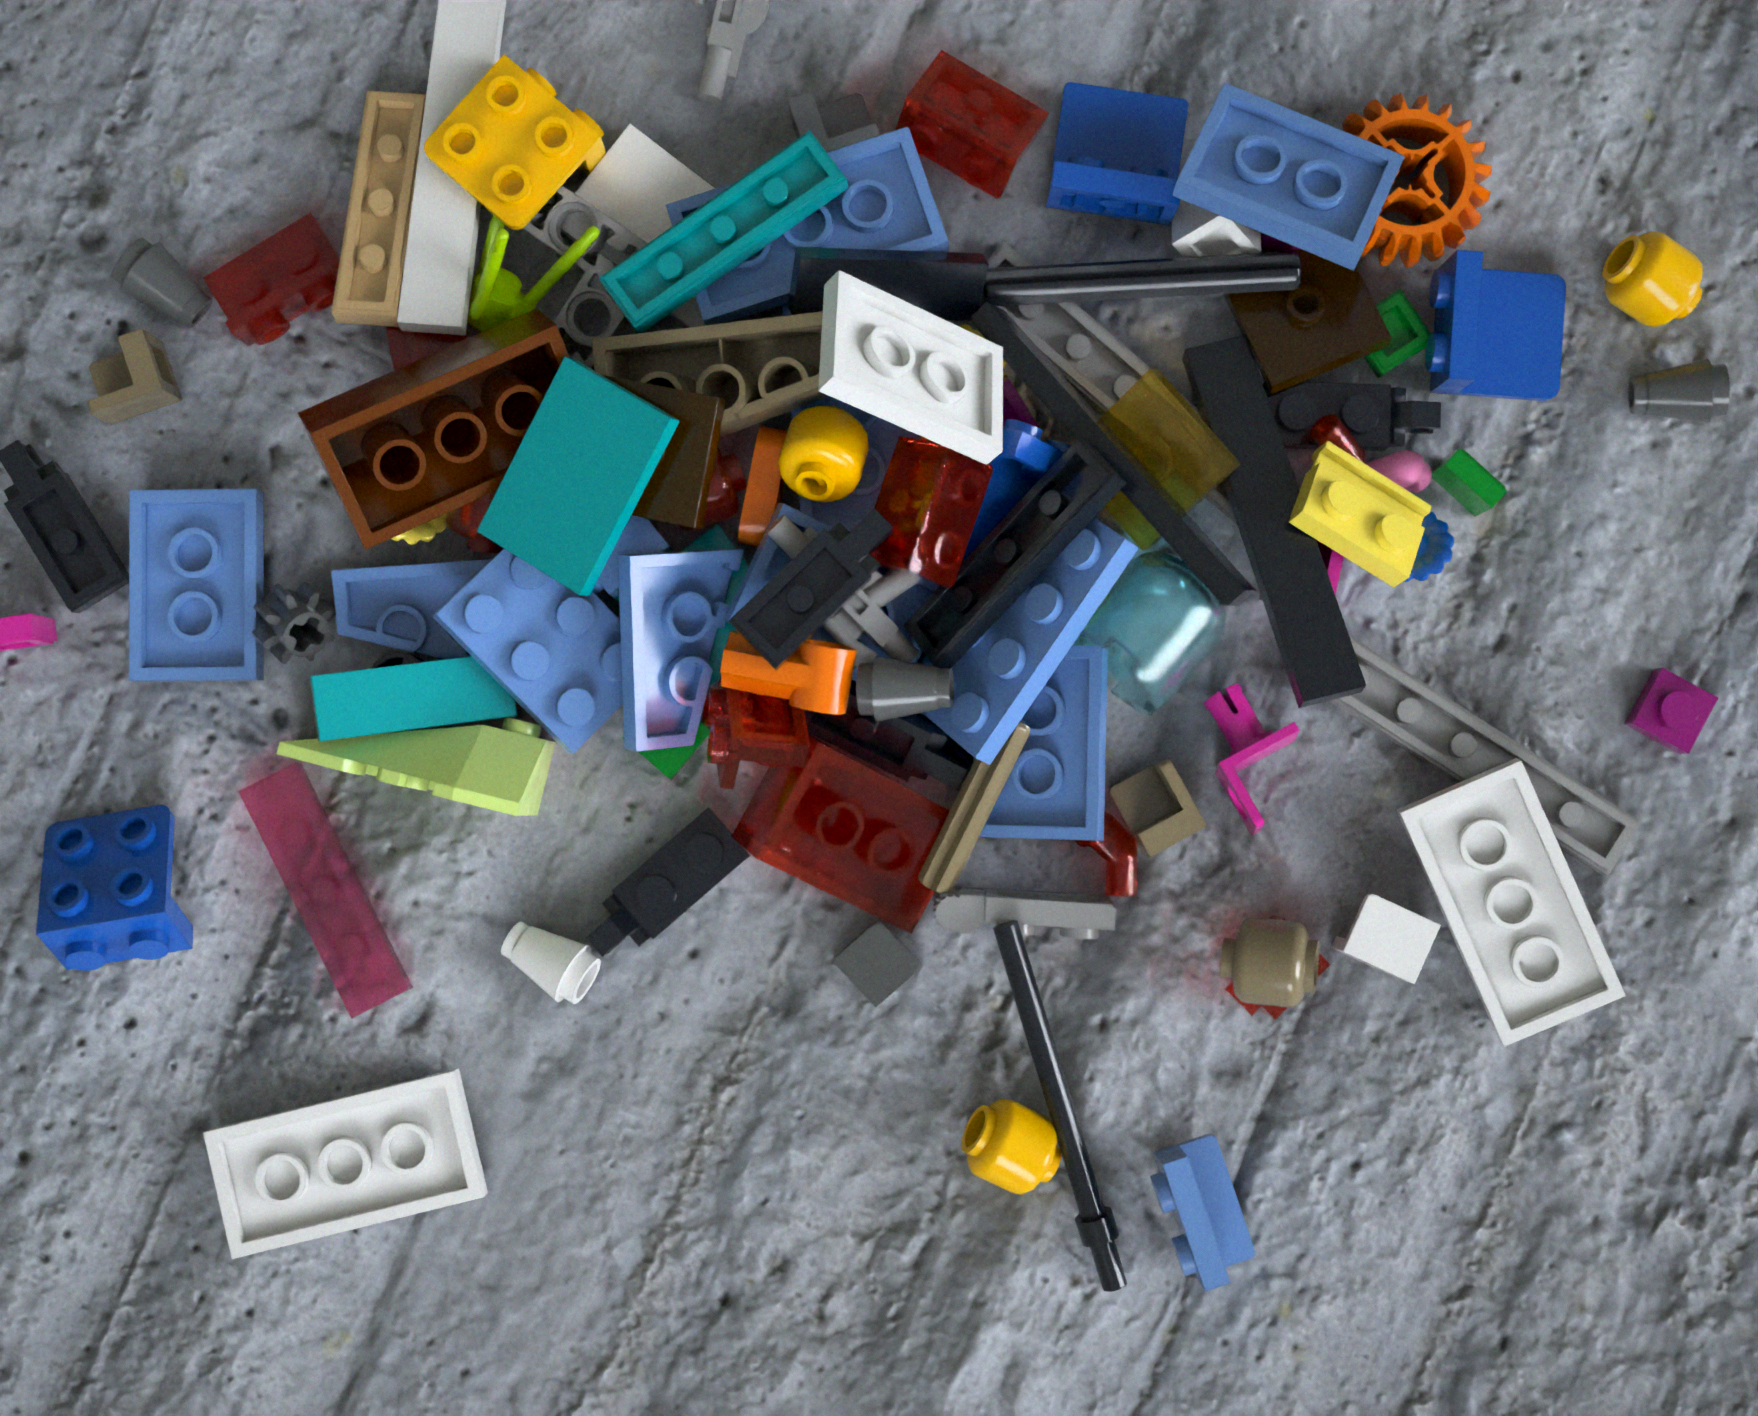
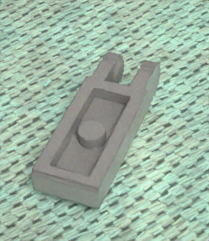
(1076, 913)

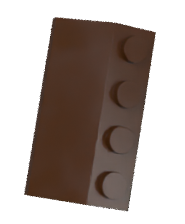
(435, 427)

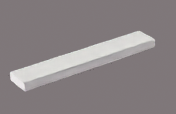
(442, 213)

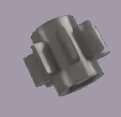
(294, 622)

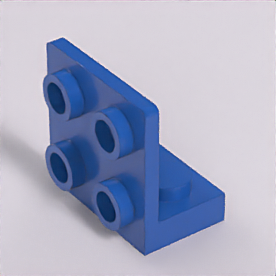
(1117, 153)

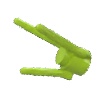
(497, 291)

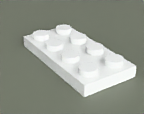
(1511, 902)
(345, 1163)

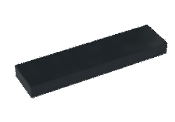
(1015, 553)

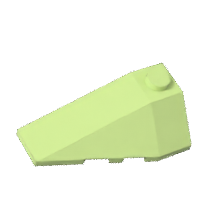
(463, 764)

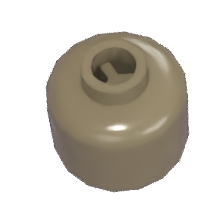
(1271, 962)

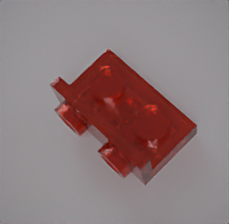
(970, 123)
(277, 281)
(933, 505)
(752, 730)

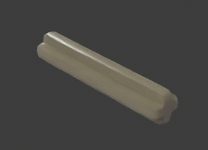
(970, 814)

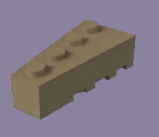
(753, 364)

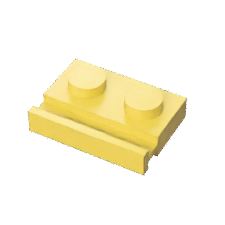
(1360, 514)

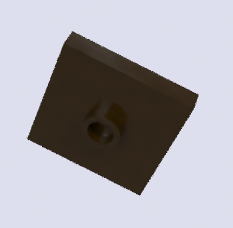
(1310, 327)
(684, 473)

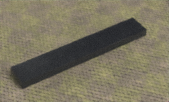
(1141, 486)
(1262, 497)

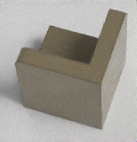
(133, 380)
(1156, 807)

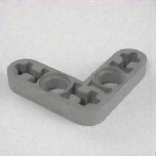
(589, 286)

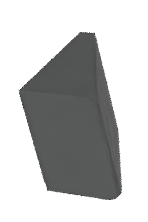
(877, 962)

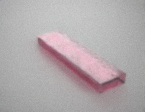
(325, 889)

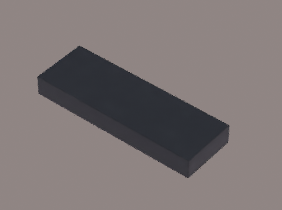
(934, 281)

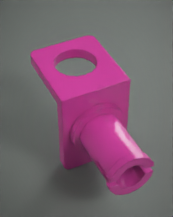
(1248, 746)

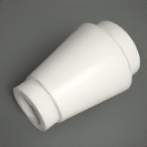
(553, 962)

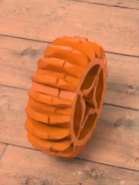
(1421, 199)

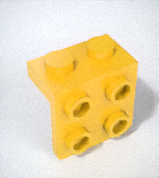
(514, 143)

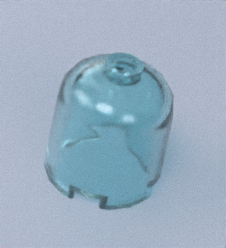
(1156, 629)

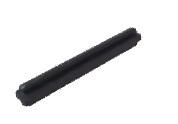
(1142, 278)

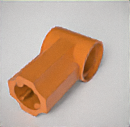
(812, 678)

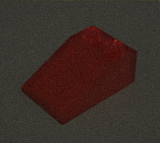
(845, 832)

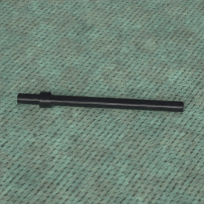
(1094, 1221)

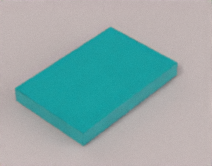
(577, 476)

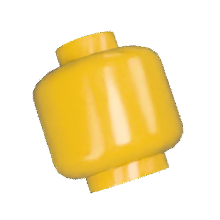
(1653, 278)
(823, 453)
(1011, 1146)

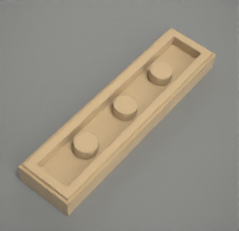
(379, 210)

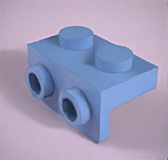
(1206, 1209)

